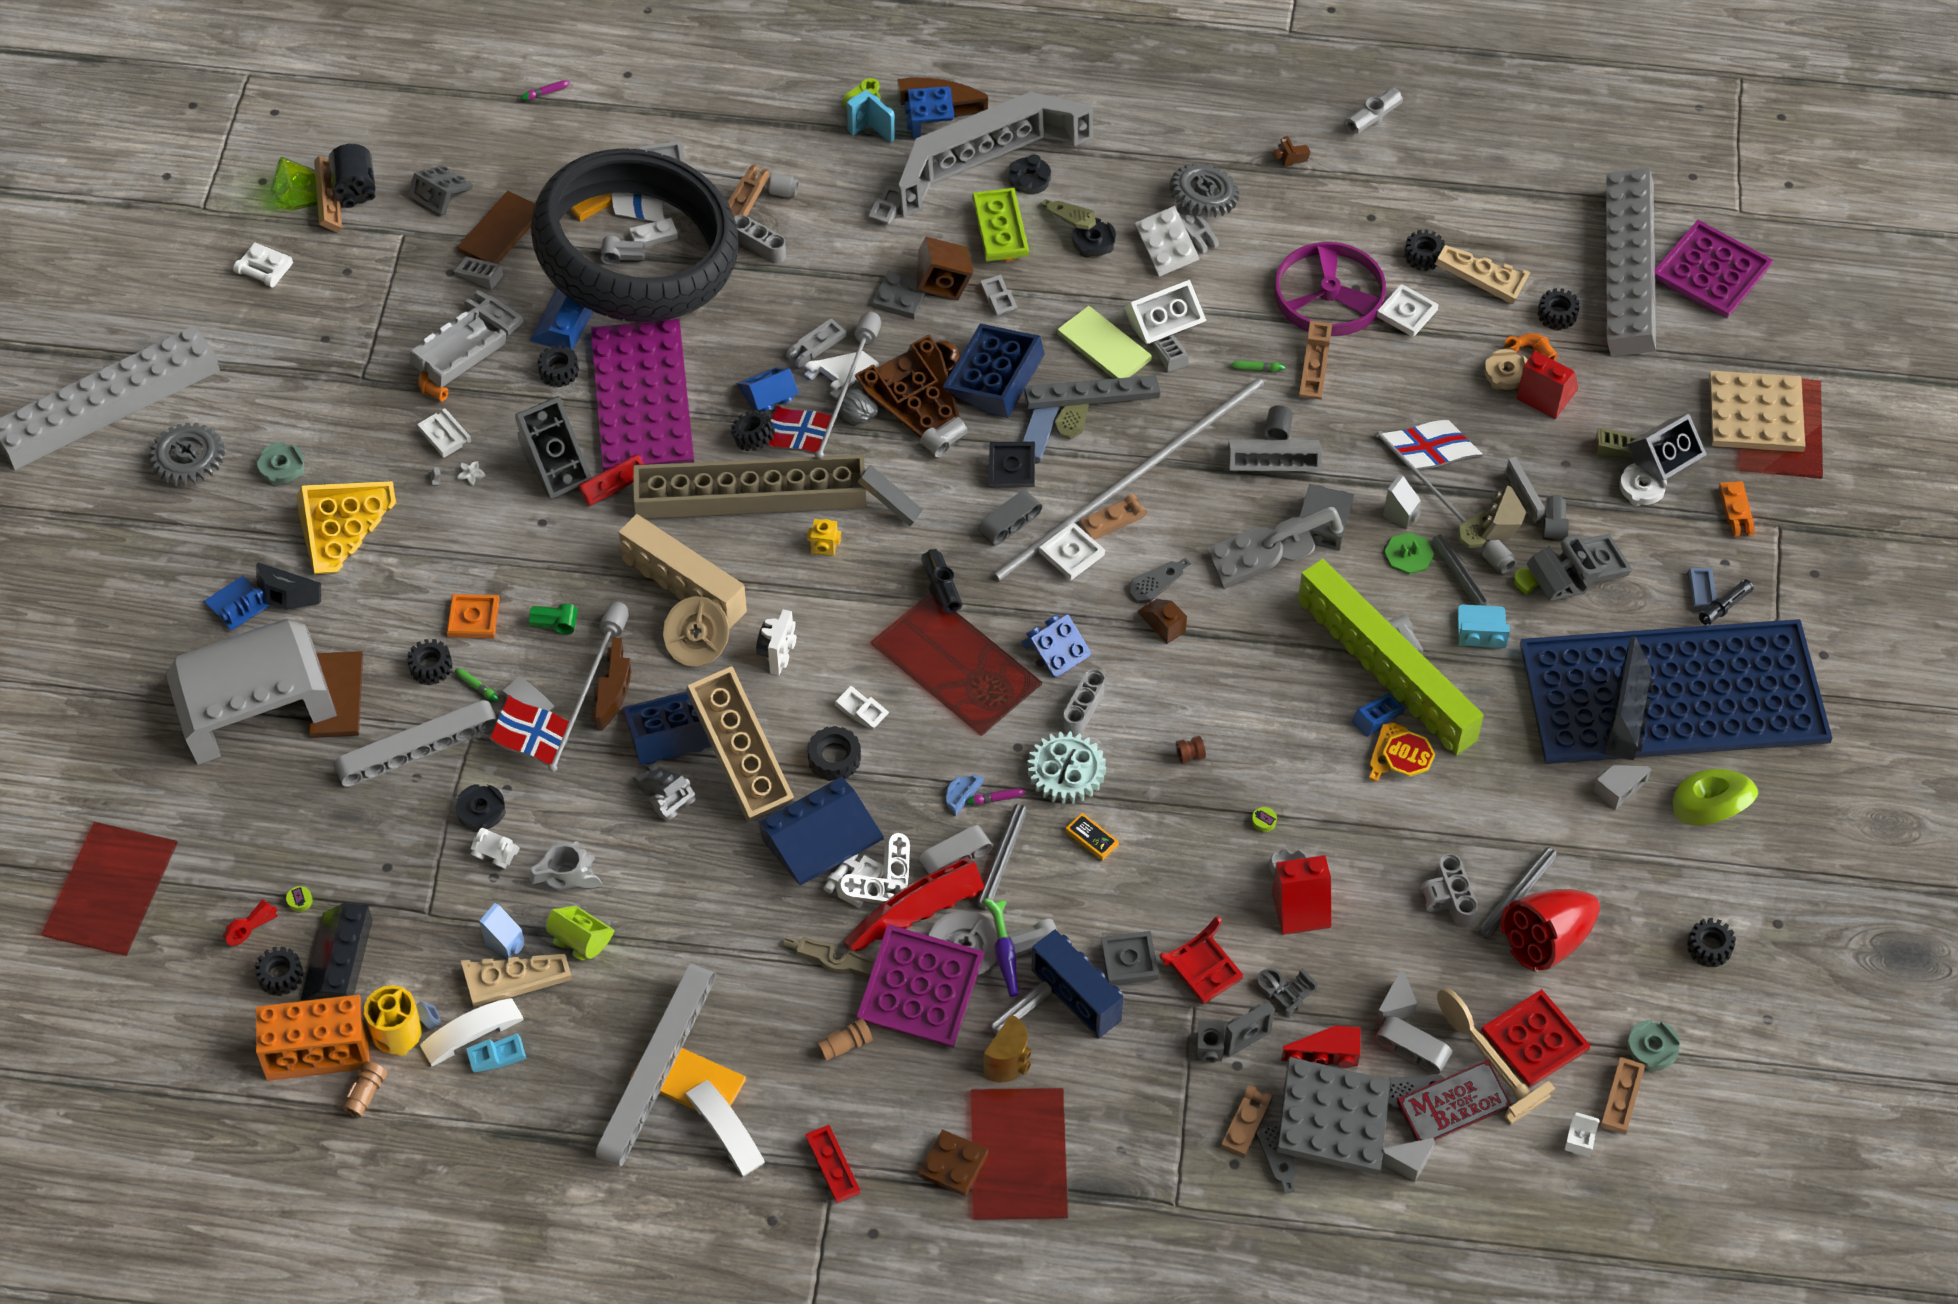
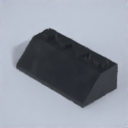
(338, 952)

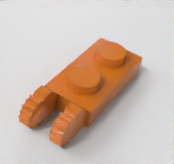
(1736, 507)

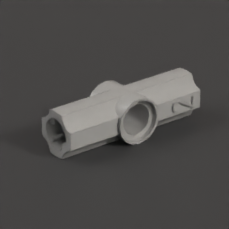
(1374, 111)

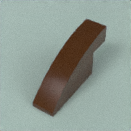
(964, 98)

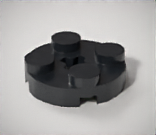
(1029, 165)
(1095, 247)
(487, 818)

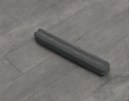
(1459, 570)

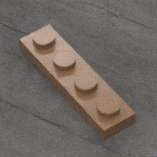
(328, 207)

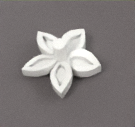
(471, 472)

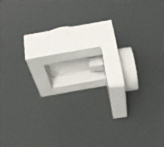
(1581, 1134)

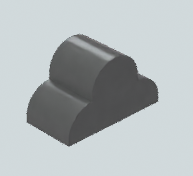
(551, 447)

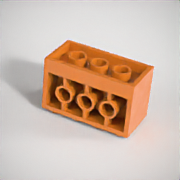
(312, 1037)

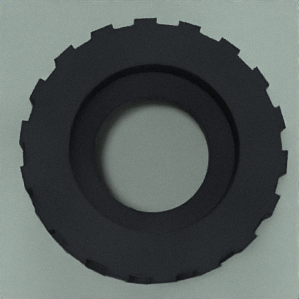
(832, 736)

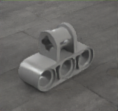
(1440, 892)

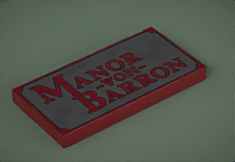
(1454, 1102)

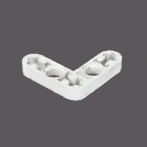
(889, 880)

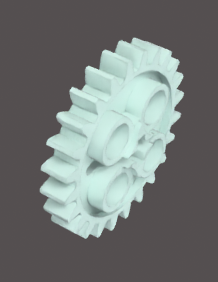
(1087, 774)

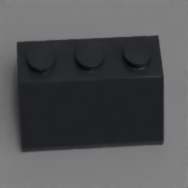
(1668, 447)

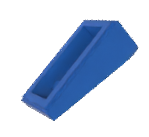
(1370, 719)

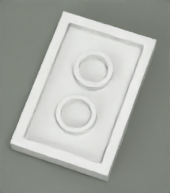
(1167, 241)

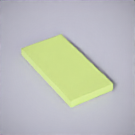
(1104, 344)

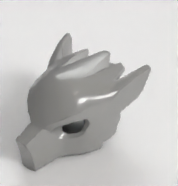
(566, 867)

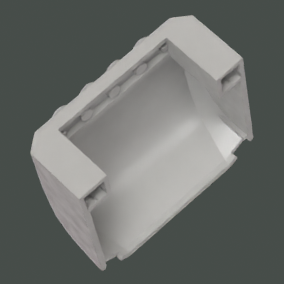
(244, 680)

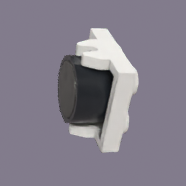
(775, 641)

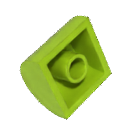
(579, 931)

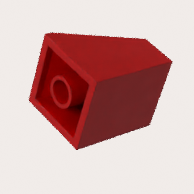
(1546, 385)
(1303, 894)

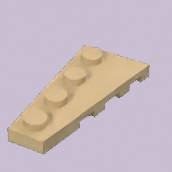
(1493, 278)

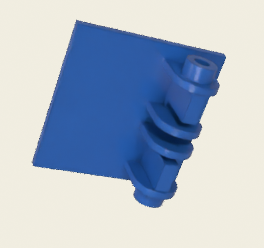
(237, 602)

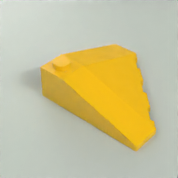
(338, 519)

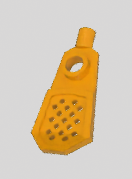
(1385, 734)

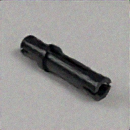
(1720, 607)

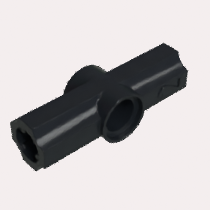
(941, 581)

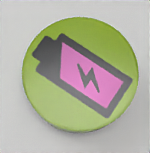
(1264, 819)
(299, 899)

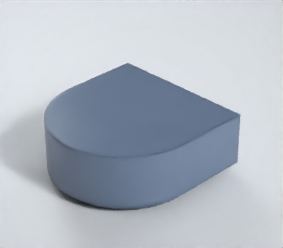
(428, 1014)

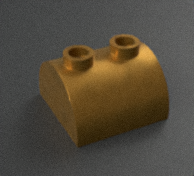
(1008, 1053)

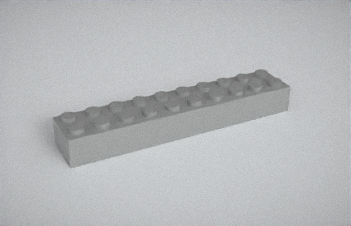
(1630, 262)
(106, 396)

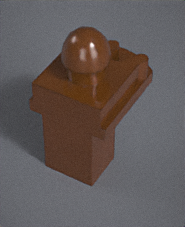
(1291, 154)

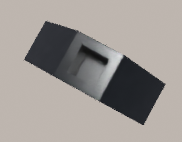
(286, 589)

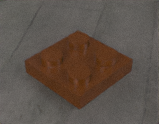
(953, 1163)

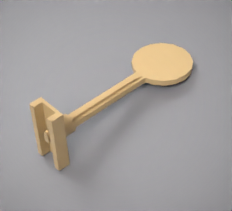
(1461, 1019)

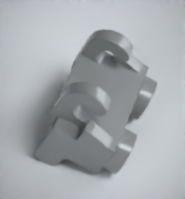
(667, 807)

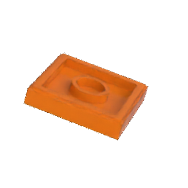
(473, 616)

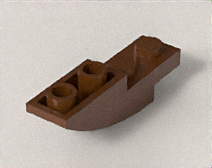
(612, 687)

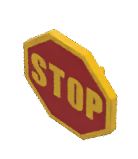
(1409, 754)

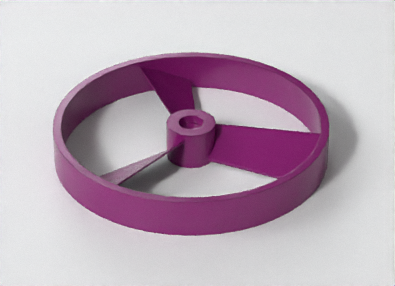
(1331, 287)

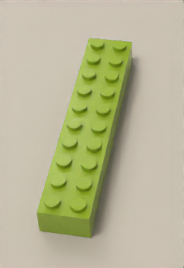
(1390, 657)

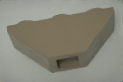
(1503, 516)

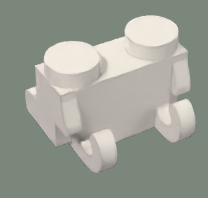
(493, 846)

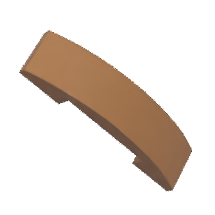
(1315, 360)

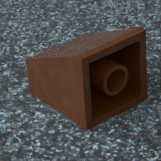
(943, 268)

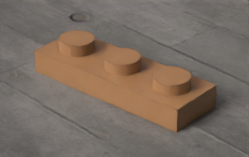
(1622, 1096)

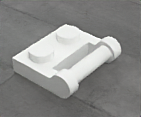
(264, 259)

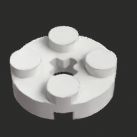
(1639, 494)

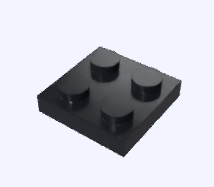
(1012, 464)

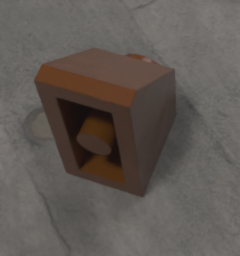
(1165, 619)

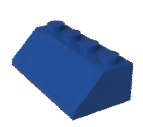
(561, 322)

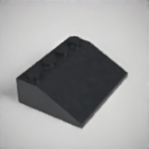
(1630, 704)

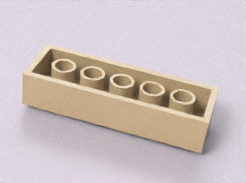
(679, 568)
(739, 744)

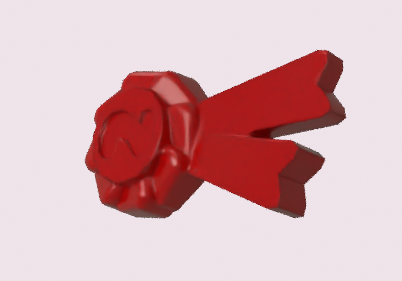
(240, 929)

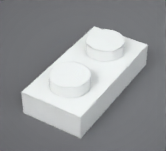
(655, 232)

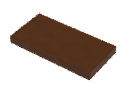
(499, 229)
(344, 682)

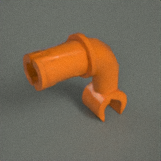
(1535, 340)
(429, 387)

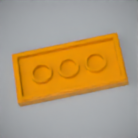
(691, 1070)

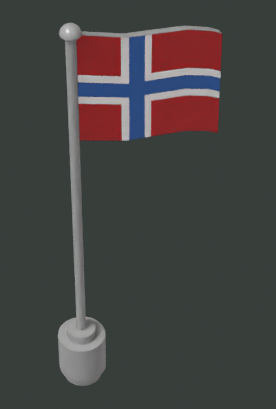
(810, 429)
(539, 731)

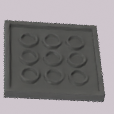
(1333, 1116)

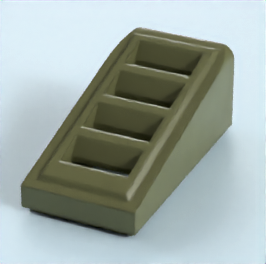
(1610, 449)

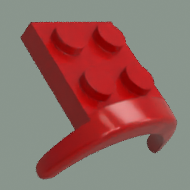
(1204, 964)

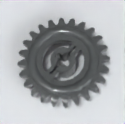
(1203, 195)
(190, 463)

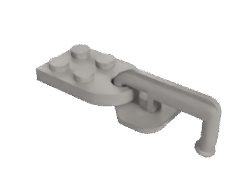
(1291, 540)

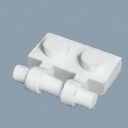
(865, 867)

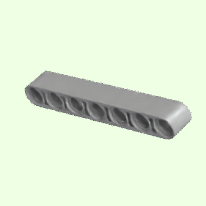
(415, 743)

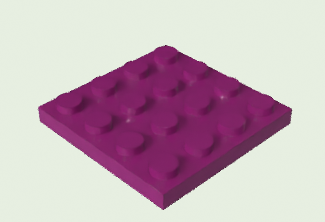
(1712, 269)
(920, 986)

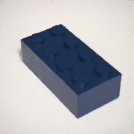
(1077, 983)

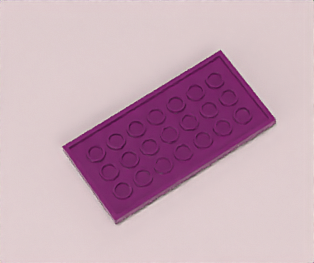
(642, 393)

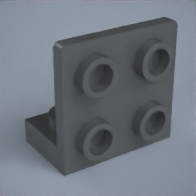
(435, 186)

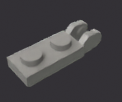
(1197, 228)
(495, 312)
(816, 342)

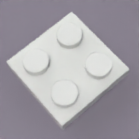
(1407, 310)
(1071, 551)

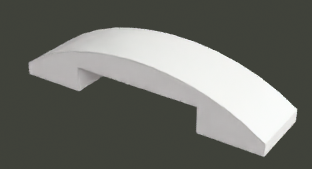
(469, 1027)
(726, 1127)

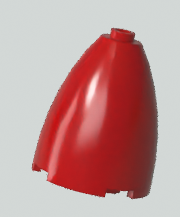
(1548, 925)

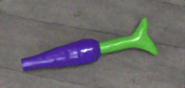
(1004, 946)

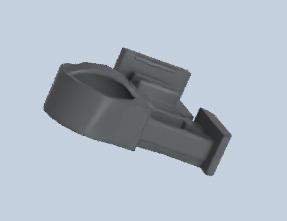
(1289, 994)

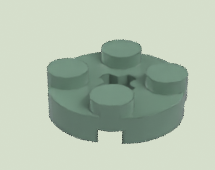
(282, 474)
(1653, 1058)

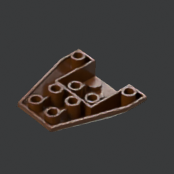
(912, 387)

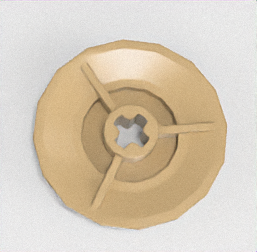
(685, 620)

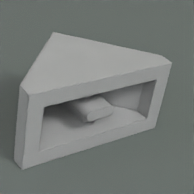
(1399, 1000)
(1408, 1158)

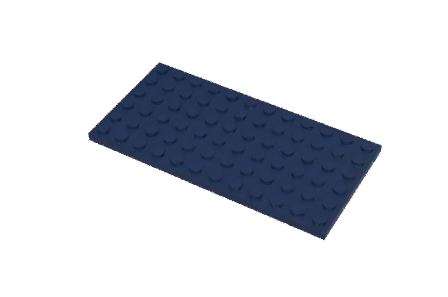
(1709, 692)

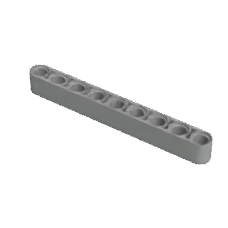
(655, 1065)

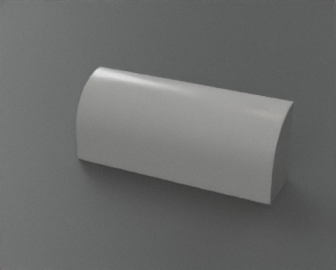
(1274, 455)

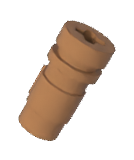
(843, 1041)
(362, 1092)

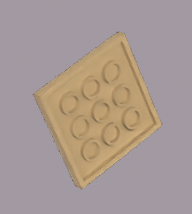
(1756, 411)

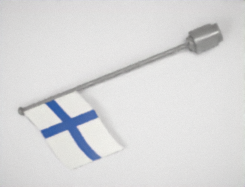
(651, 209)

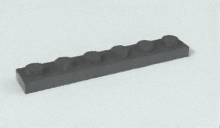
(1092, 392)

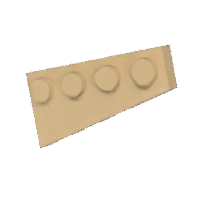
(503, 979)

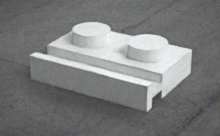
(444, 433)

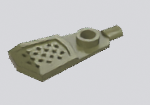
(1072, 214)
(1071, 420)
(1471, 531)

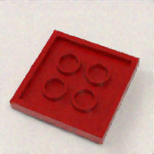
(1535, 1038)

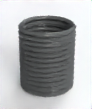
(1278, 423)

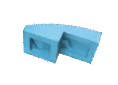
(494, 1055)

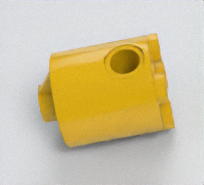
(393, 1020)

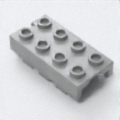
(456, 348)

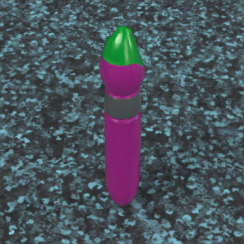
(531, 94)
(979, 799)

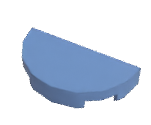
(960, 790)

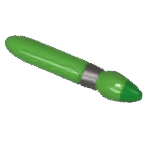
(1258, 366)
(488, 693)

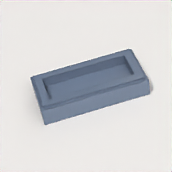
(1701, 588)

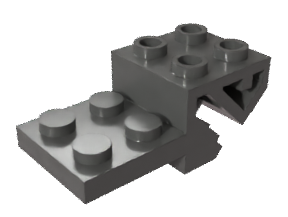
(1578, 565)

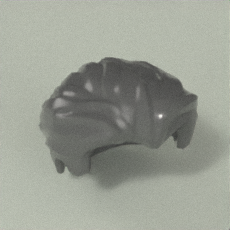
(857, 407)

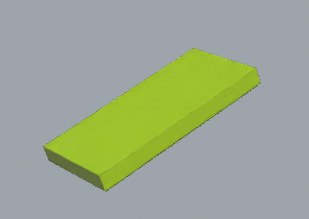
(1000, 224)

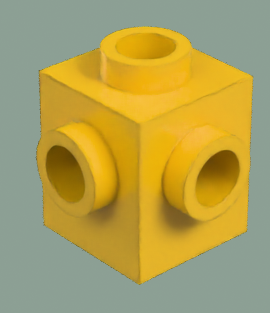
(824, 537)

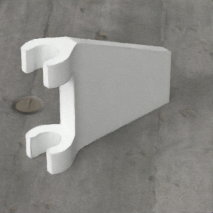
(838, 369)

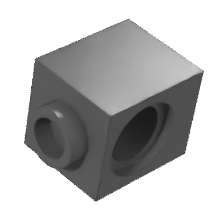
(1211, 1032)

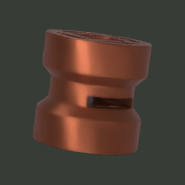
(1190, 749)

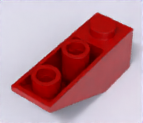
(1330, 1046)

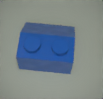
(769, 388)

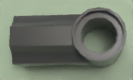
(1555, 522)

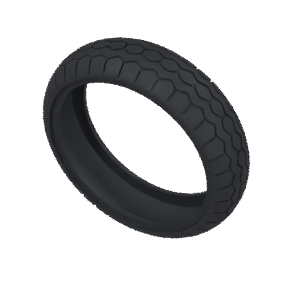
(624, 295)

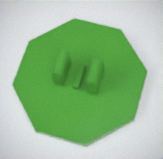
(1409, 553)

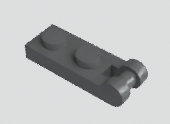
(659, 781)

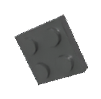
(899, 295)
(1129, 958)
(1249, 1028)

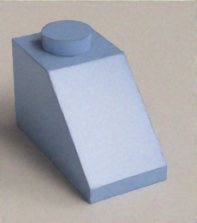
(501, 932)

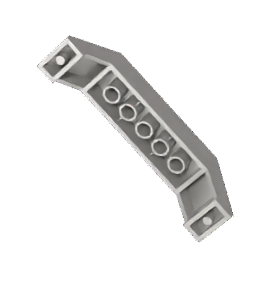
(987, 137)

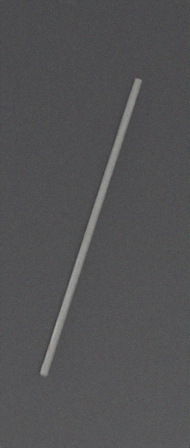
(1132, 476)

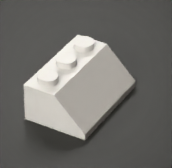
(1165, 312)

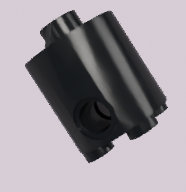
(351, 174)

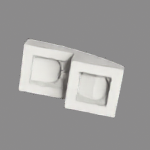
(861, 709)

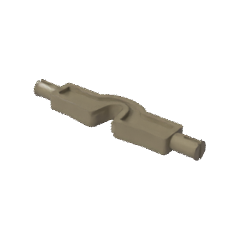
(824, 952)

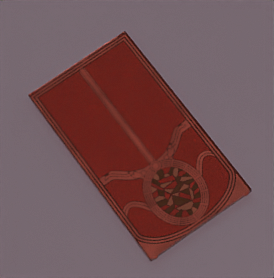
(956, 664)

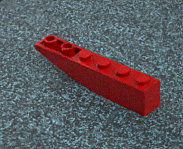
(918, 902)

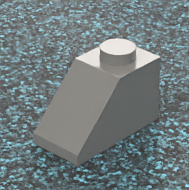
(1402, 503)
(1620, 783)

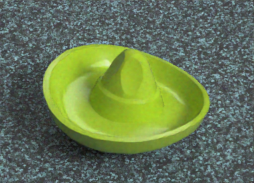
(1712, 796)

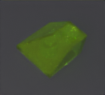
(293, 185)

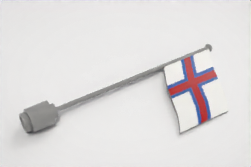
(1435, 446)

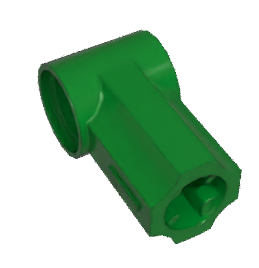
(560, 619)

